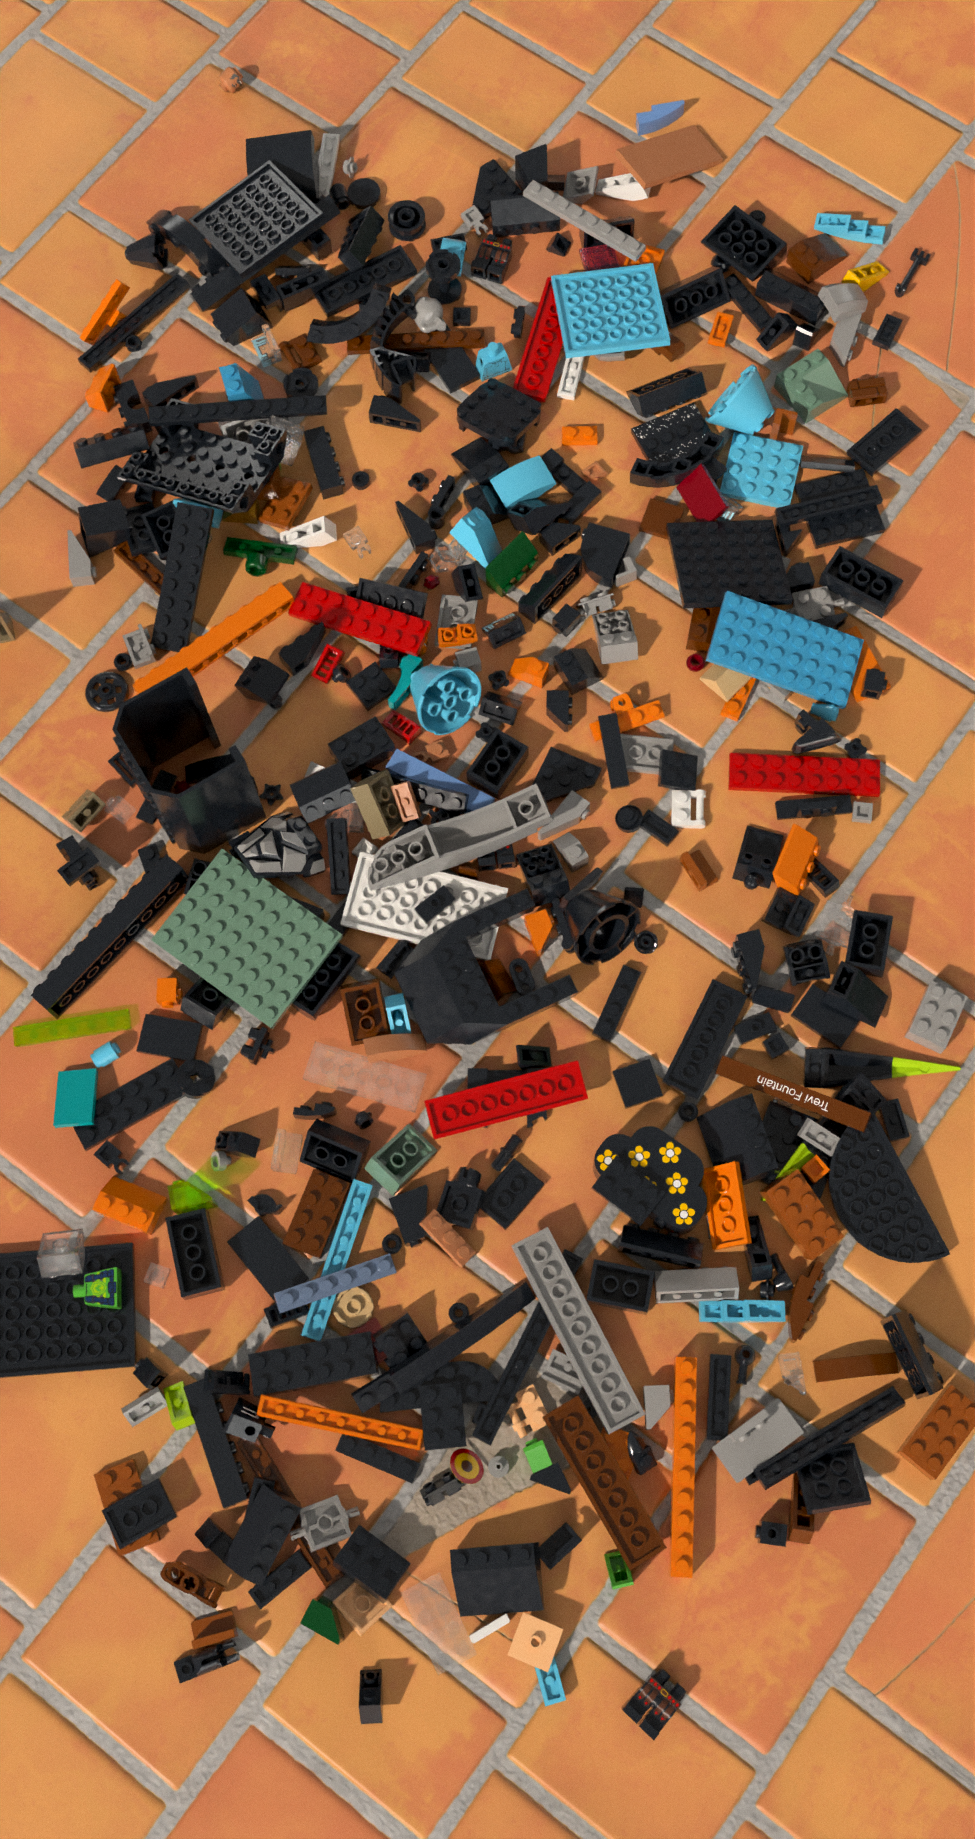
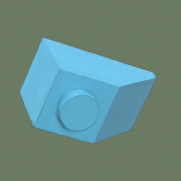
(397, 1014)

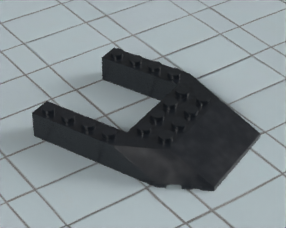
(450, 989)

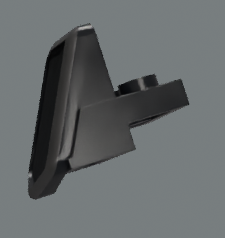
(815, 733)

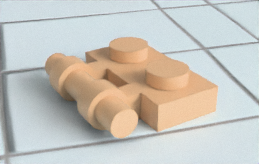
(533, 1409)

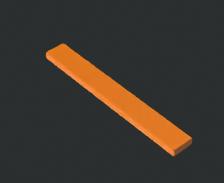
(340, 1422)

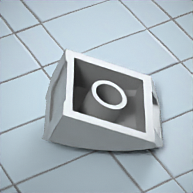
(843, 300)

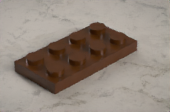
(316, 1213)

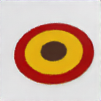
(466, 1466)

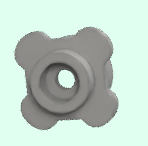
(350, 167)

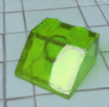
(187, 1197)

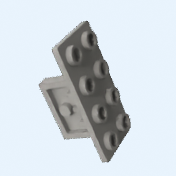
(757, 1440)

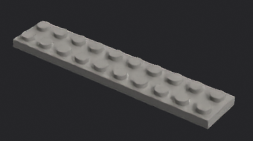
(578, 1330)

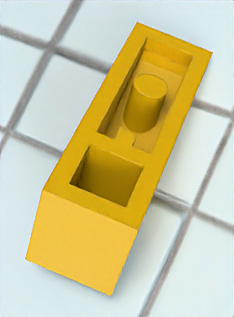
(866, 275)

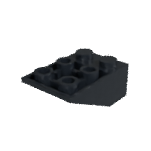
(535, 514)
(543, 874)
(749, 951)
(855, 994)

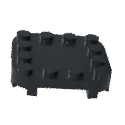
(498, 413)

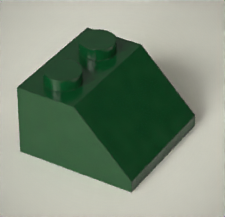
(323, 1619)

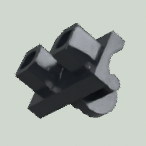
(260, 1037)

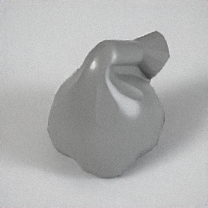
(429, 315)

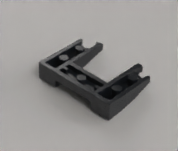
(584, 493)
(482, 1076)

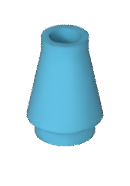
(826, 711)

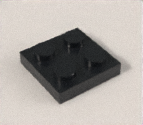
(371, 686)
(677, 770)

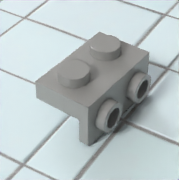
(139, 648)

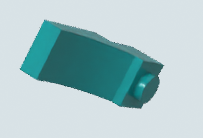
(407, 666)

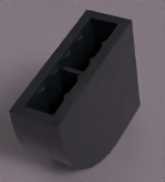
(603, 552)

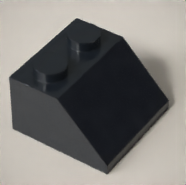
(486, 500)
(577, 669)
(261, 680)

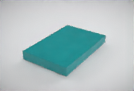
(75, 1098)

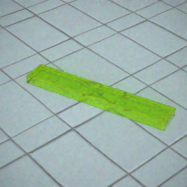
(72, 1028)

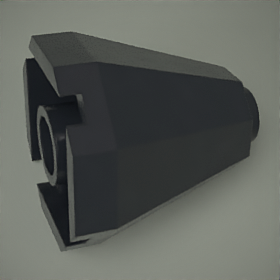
(148, 252)

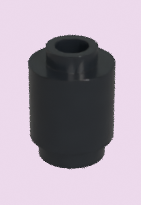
(340, 196)

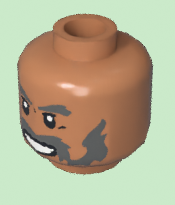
(230, 79)

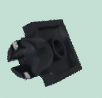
(461, 1199)

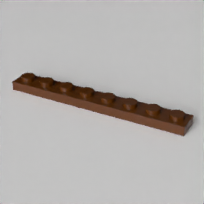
(418, 341)

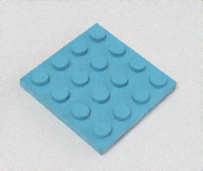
(761, 470)

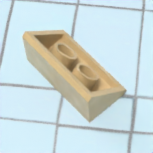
(724, 681)

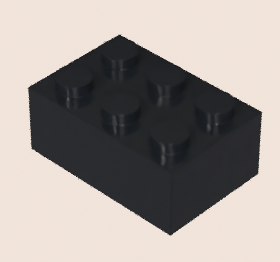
(362, 747)
(497, 763)
(620, 1287)
(371, 1564)

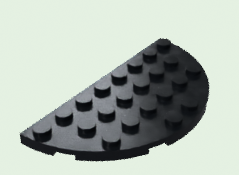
(879, 1200)

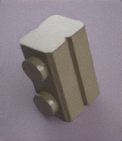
(84, 810)

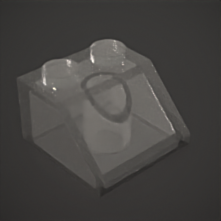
(293, 440)
(61, 1253)

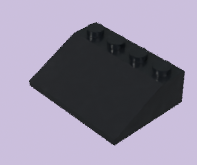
(745, 244)
(738, 1135)
(912, 1354)
(497, 1579)

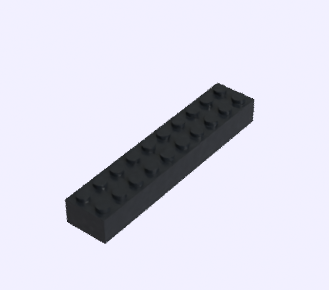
(110, 936)

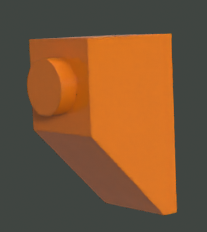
(530, 670)
(539, 929)

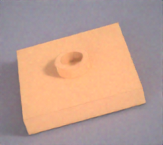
(360, 1608)
(535, 1642)

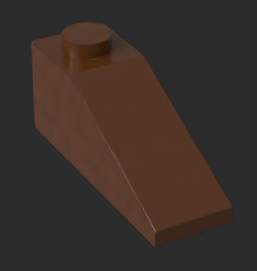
(800, 1523)

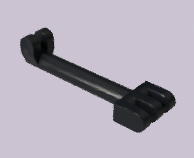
(900, 289)

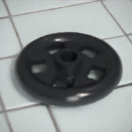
(103, 705)

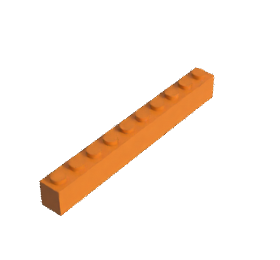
(222, 637)
(683, 1468)

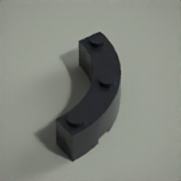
(188, 239)
(352, 326)
(672, 473)

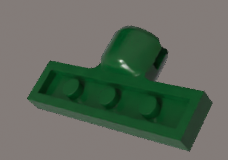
(259, 554)

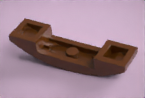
(855, 1367)

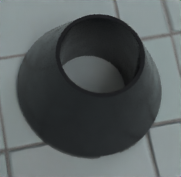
(600, 925)

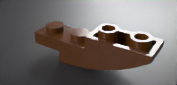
(799, 1308)

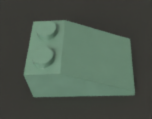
(400, 1159)

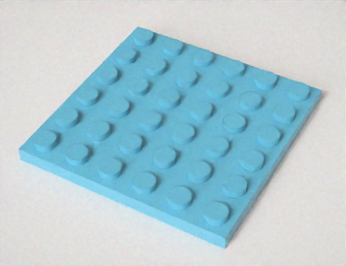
(610, 310)

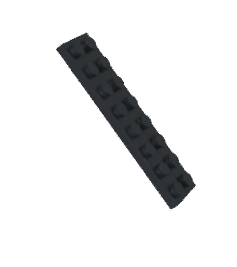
(182, 577)

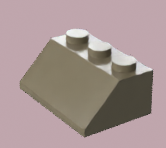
(378, 804)

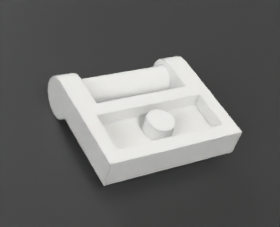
(682, 809)

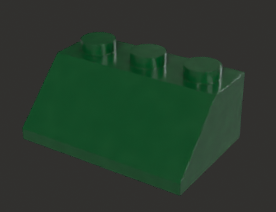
(511, 565)

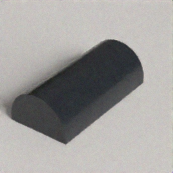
(326, 981)

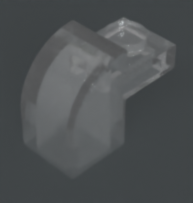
(448, 557)

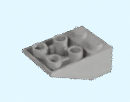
(615, 637)

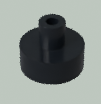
(341, 674)

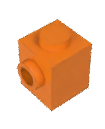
(168, 992)

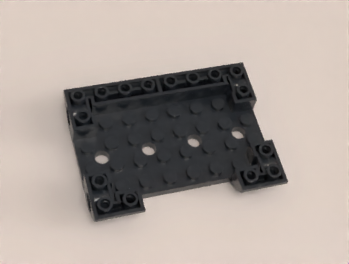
(200, 478)

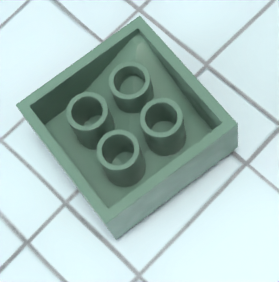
(810, 386)

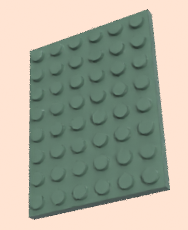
(247, 938)

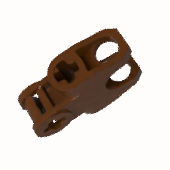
(203, 1587)

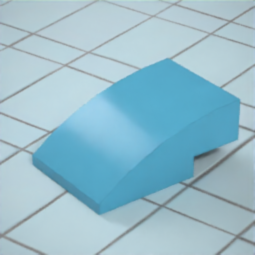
(523, 481)

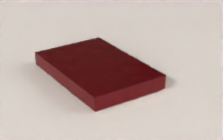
(702, 495)

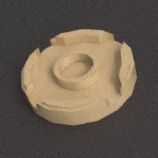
(353, 1307)

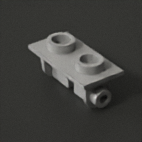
(589, 606)

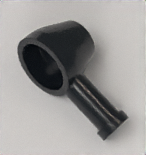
(781, 1280)
(743, 1362)

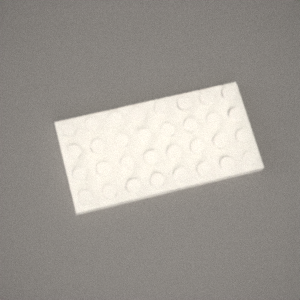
(392, 913)

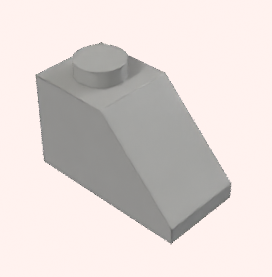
(571, 851)
(656, 1403)

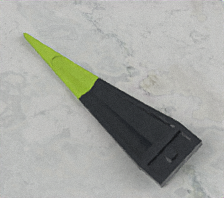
(836, 1067)
(858, 1093)

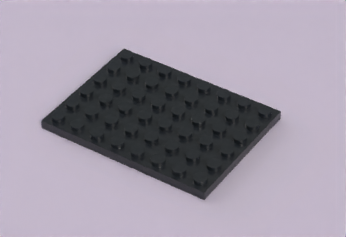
(54, 1332)

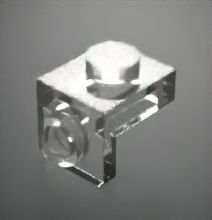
(119, 808)

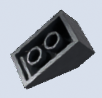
(479, 462)
(206, 1004)

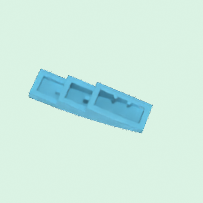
(855, 230)
(742, 1311)

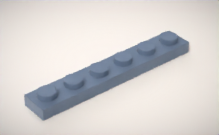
(334, 1283)

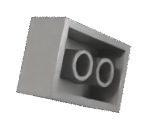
(936, 1017)

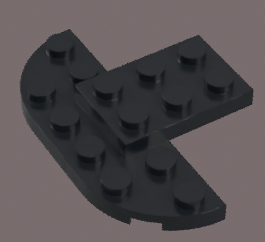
(442, 1401)

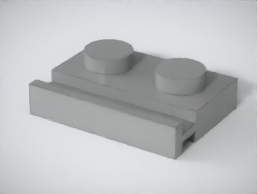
(561, 1372)

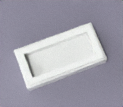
(489, 1628)

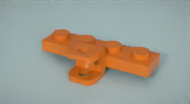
(106, 313)
(628, 716)

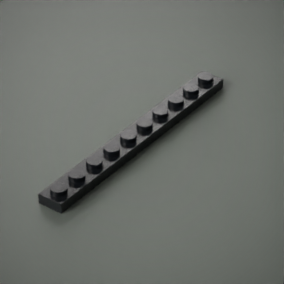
(237, 410)
(517, 1367)

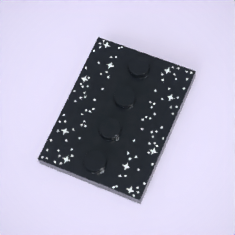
(671, 434)

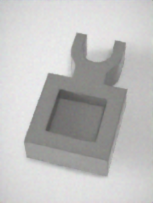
(474, 219)

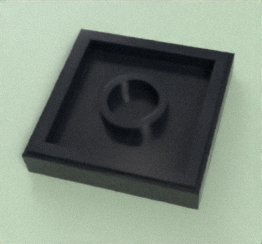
(637, 1083)

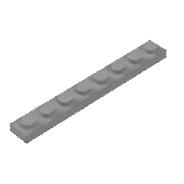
(584, 220)

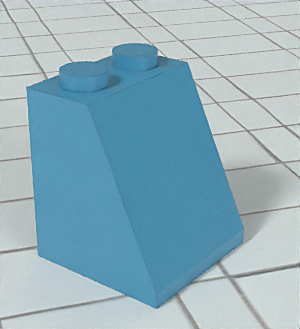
(240, 384)

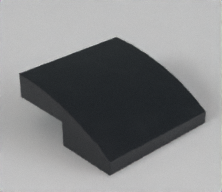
(788, 912)

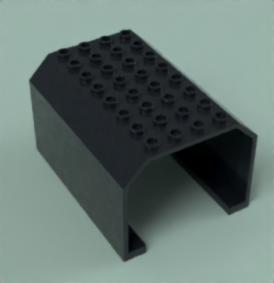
(159, 727)

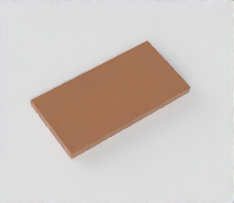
(668, 156)

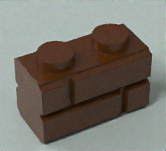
(867, 391)

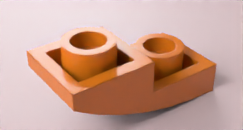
(457, 636)

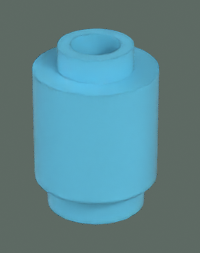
(105, 1054)

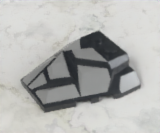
(282, 847)

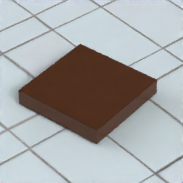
(657, 517)

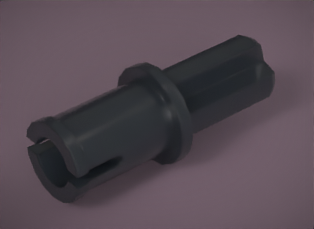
(506, 1152)

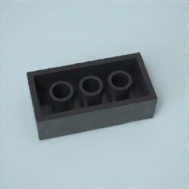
(860, 582)
(195, 1254)

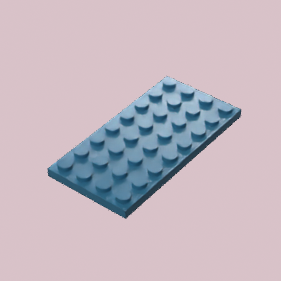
(784, 650)

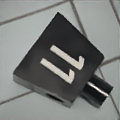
(246, 1424)

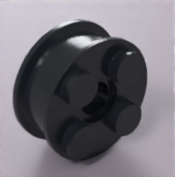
(406, 220)

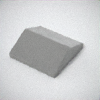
(580, 185)

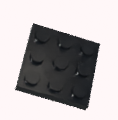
(834, 1481)

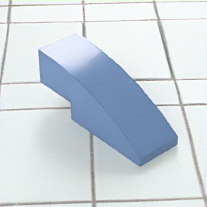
(659, 117)

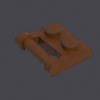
(304, 350)

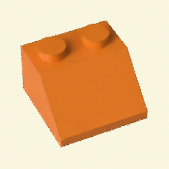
(100, 392)

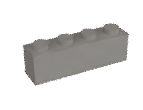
(696, 1285)

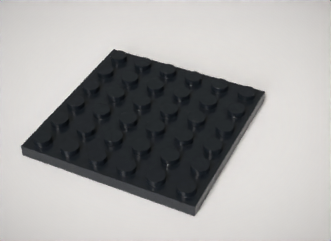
(256, 219)
(725, 558)

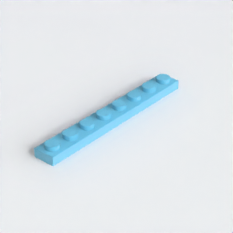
(338, 1255)

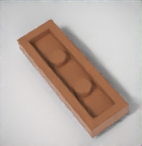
(447, 1238)

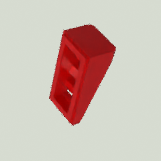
(325, 654)
(408, 738)

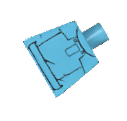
(492, 361)

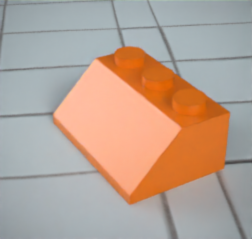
(796, 860)
(130, 1204)

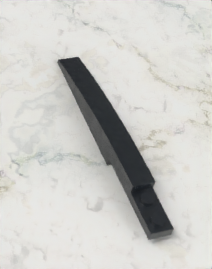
(443, 1347)

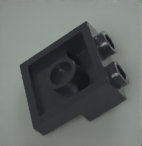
(398, 1339)

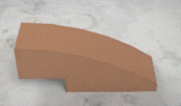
(394, 1047)

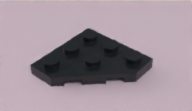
(492, 183)
(564, 773)

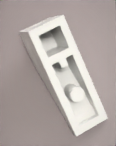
(622, 187)
(310, 534)

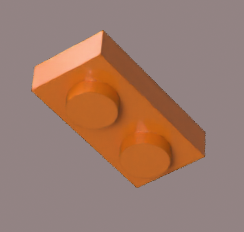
(720, 329)
(579, 435)

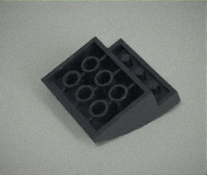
(291, 155)

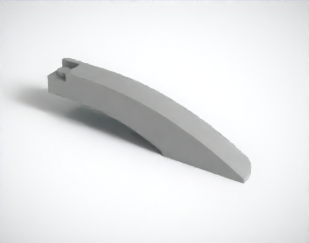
(459, 839)

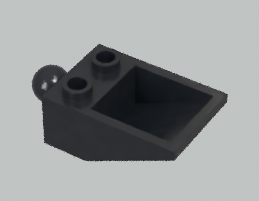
(757, 857)

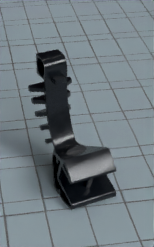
(392, 367)

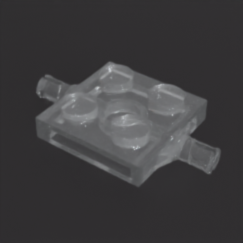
(836, 924)

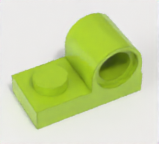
(178, 1406)

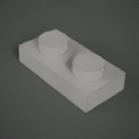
(818, 1136)
(144, 1406)

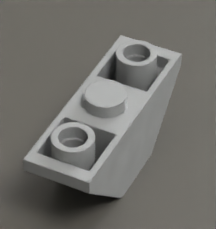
(844, 338)

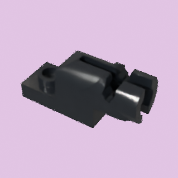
(205, 1661)

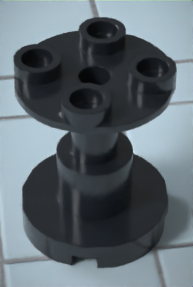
(443, 269)

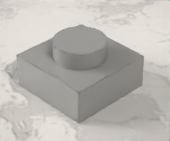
(862, 812)

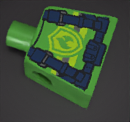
(101, 1289)

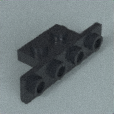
(813, 807)

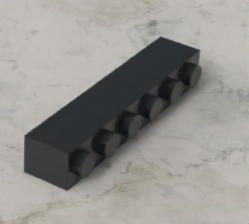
(217, 1445)

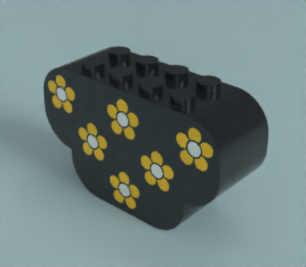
(668, 1167)

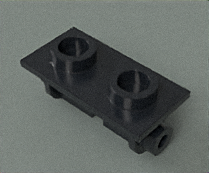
(395, 958)
(433, 1491)

